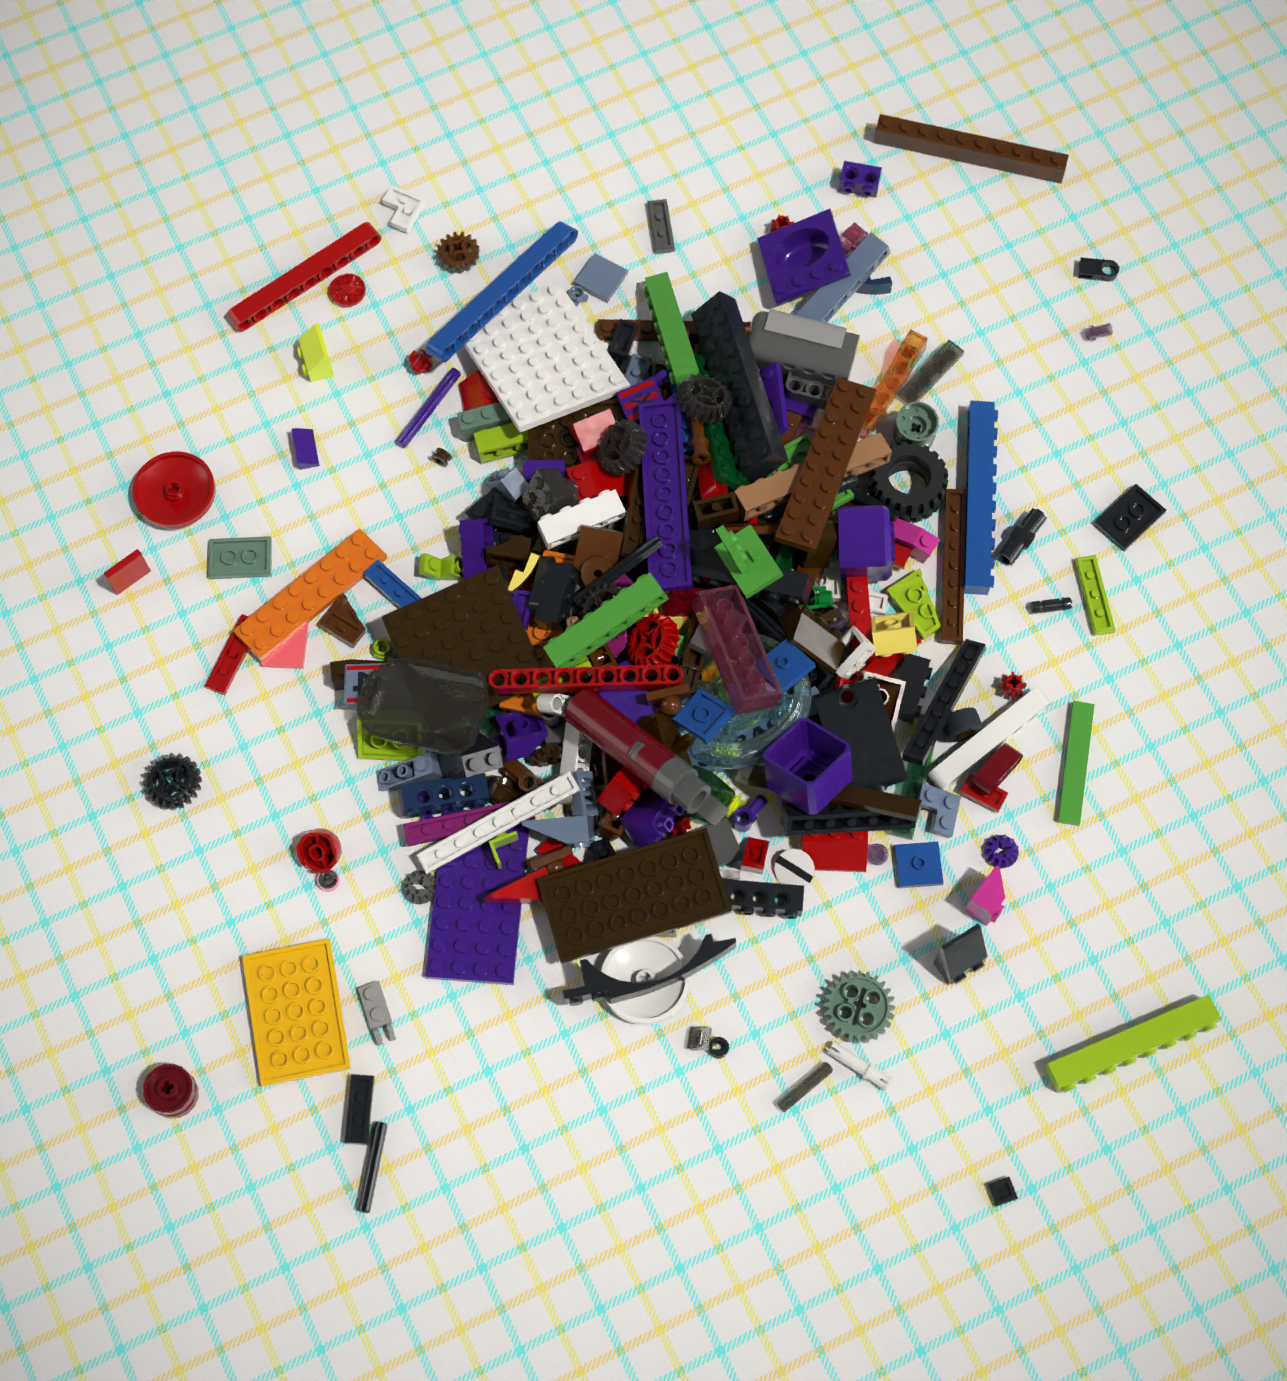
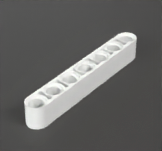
(989, 739)

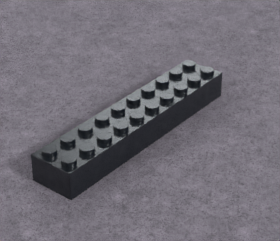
(732, 361)

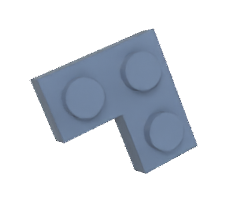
(944, 806)

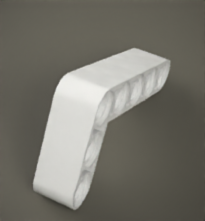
(576, 747)

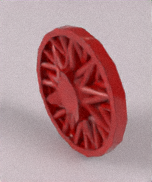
(347, 290)

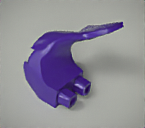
(649, 819)

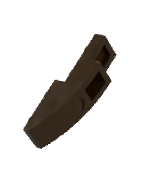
(691, 660)

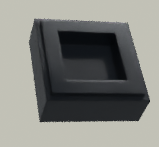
(1002, 1191)

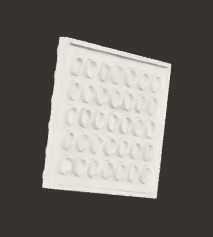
(544, 359)

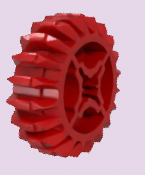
(653, 640)

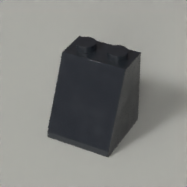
(478, 759)

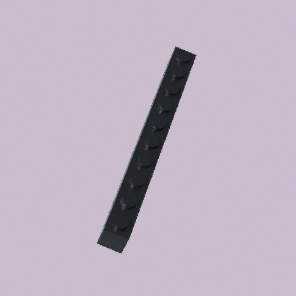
(711, 570)

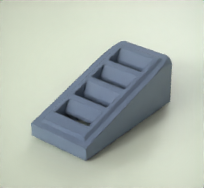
(588, 804)

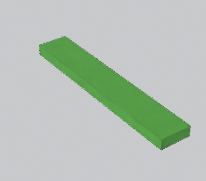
(1076, 763)

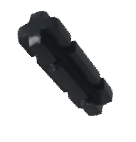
(1051, 605)

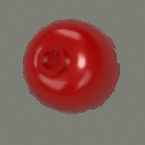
(319, 850)

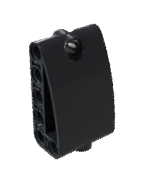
(867, 728)

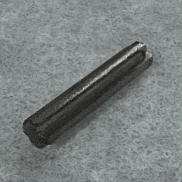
(804, 1087)

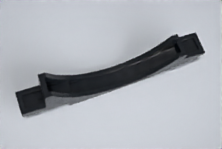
(599, 985)

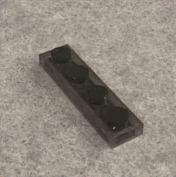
(931, 372)

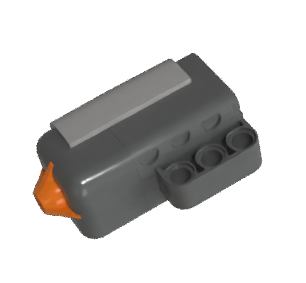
(807, 350)

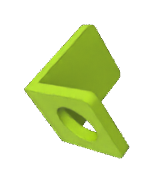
(501, 840)

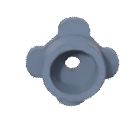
(577, 290)

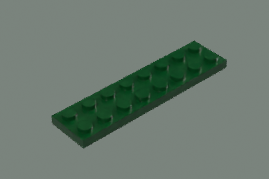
(723, 457)

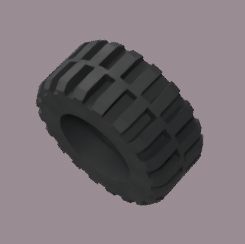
(917, 460)

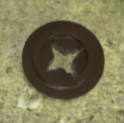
(548, 755)

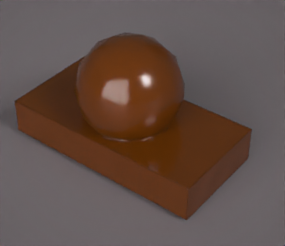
(669, 698)
(552, 860)

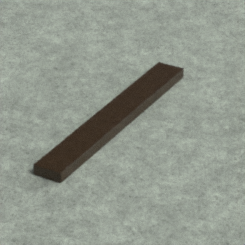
(859, 798)

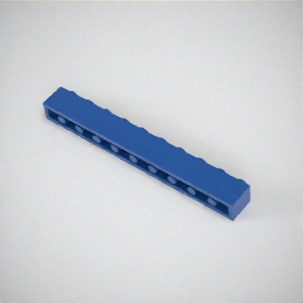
(980, 497)

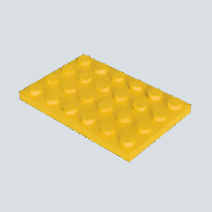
(296, 1012)

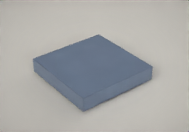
(601, 277)

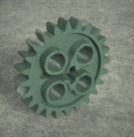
(840, 1001)

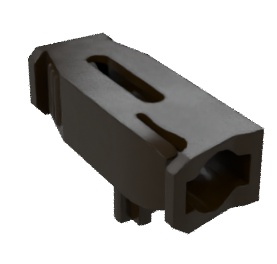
(664, 730)

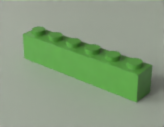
(606, 622)

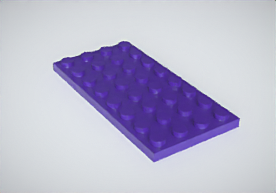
(466, 934)

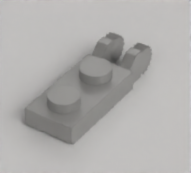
(376, 1010)

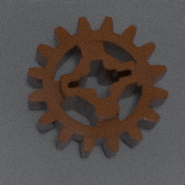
(458, 252)

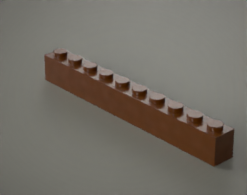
(970, 148)

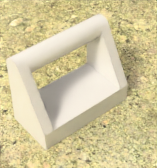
(858, 657)

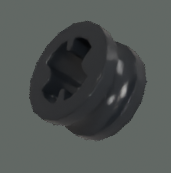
(713, 1042)

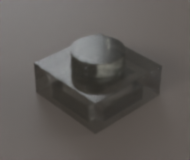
(699, 1038)

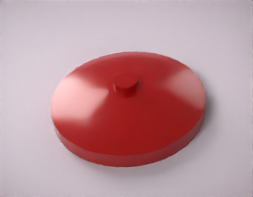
(174, 489)

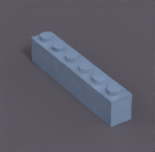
(832, 297)

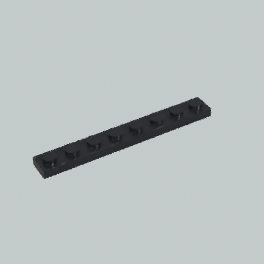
(943, 702)

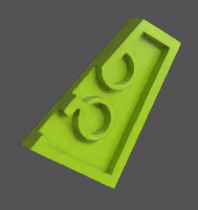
(913, 595)

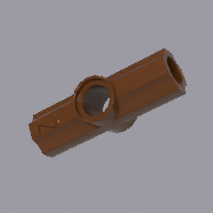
(522, 776)

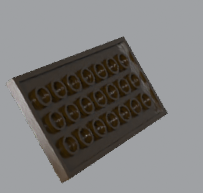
(634, 895)

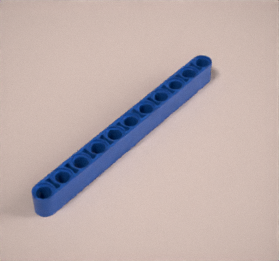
(501, 292)

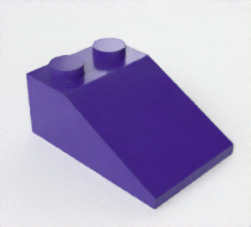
(631, 703)

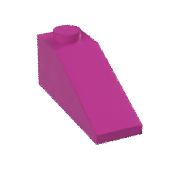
(916, 538)

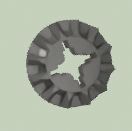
(424, 895)

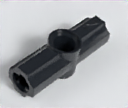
(1022, 536)

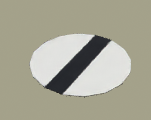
(794, 867)

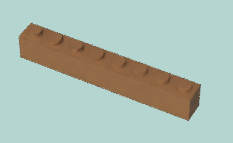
(777, 489)

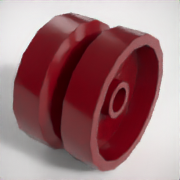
(182, 1086)

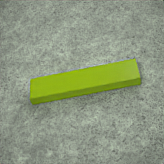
(1094, 595)

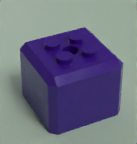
(866, 542)
(808, 754)

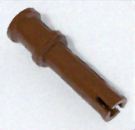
(699, 443)

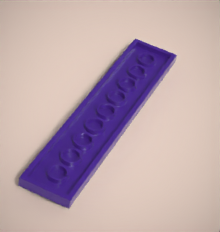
(666, 494)

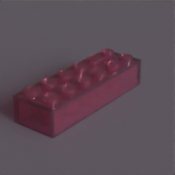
(737, 649)

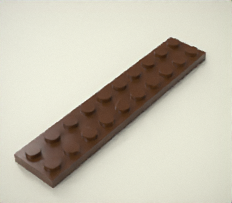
(825, 465)

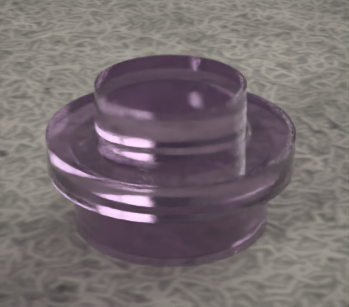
(877, 854)

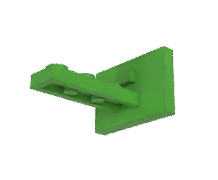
(747, 560)

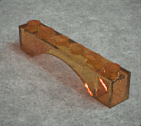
(899, 370)

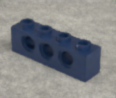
(475, 785)

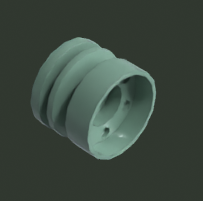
(917, 418)

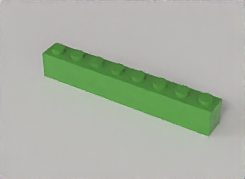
(670, 328)

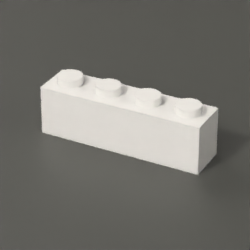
(593, 512)

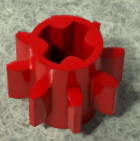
(780, 222)
(420, 361)
(1007, 687)
(681, 824)

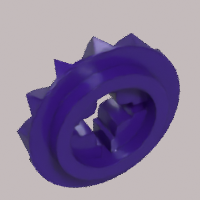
(996, 858)

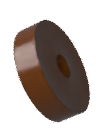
(591, 564)

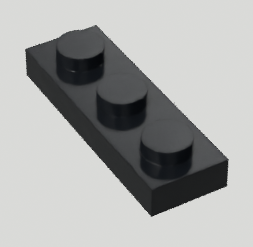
(359, 1109)

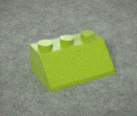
(374, 748)

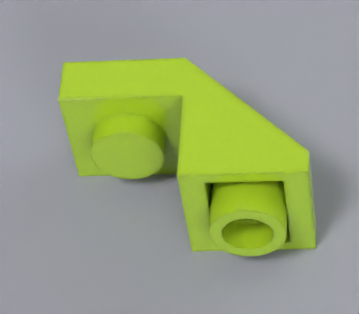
(441, 569)

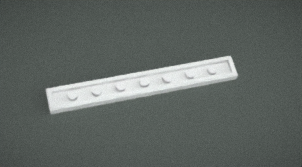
(498, 822)

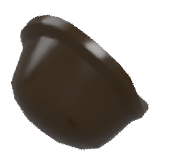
(503, 789)

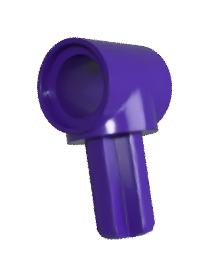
(749, 812)

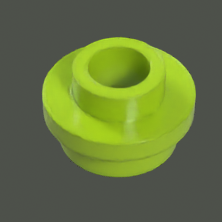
(379, 644)

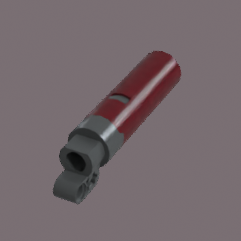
(642, 755)

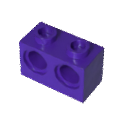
(860, 176)

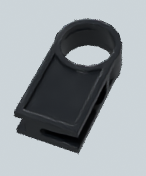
(1092, 269)

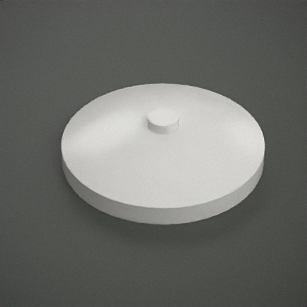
(647, 962)

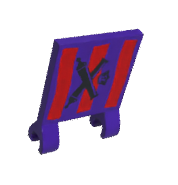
(643, 392)

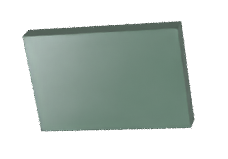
(240, 557)

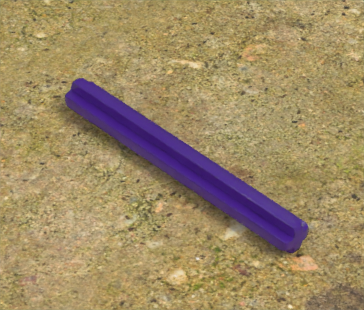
(428, 407)

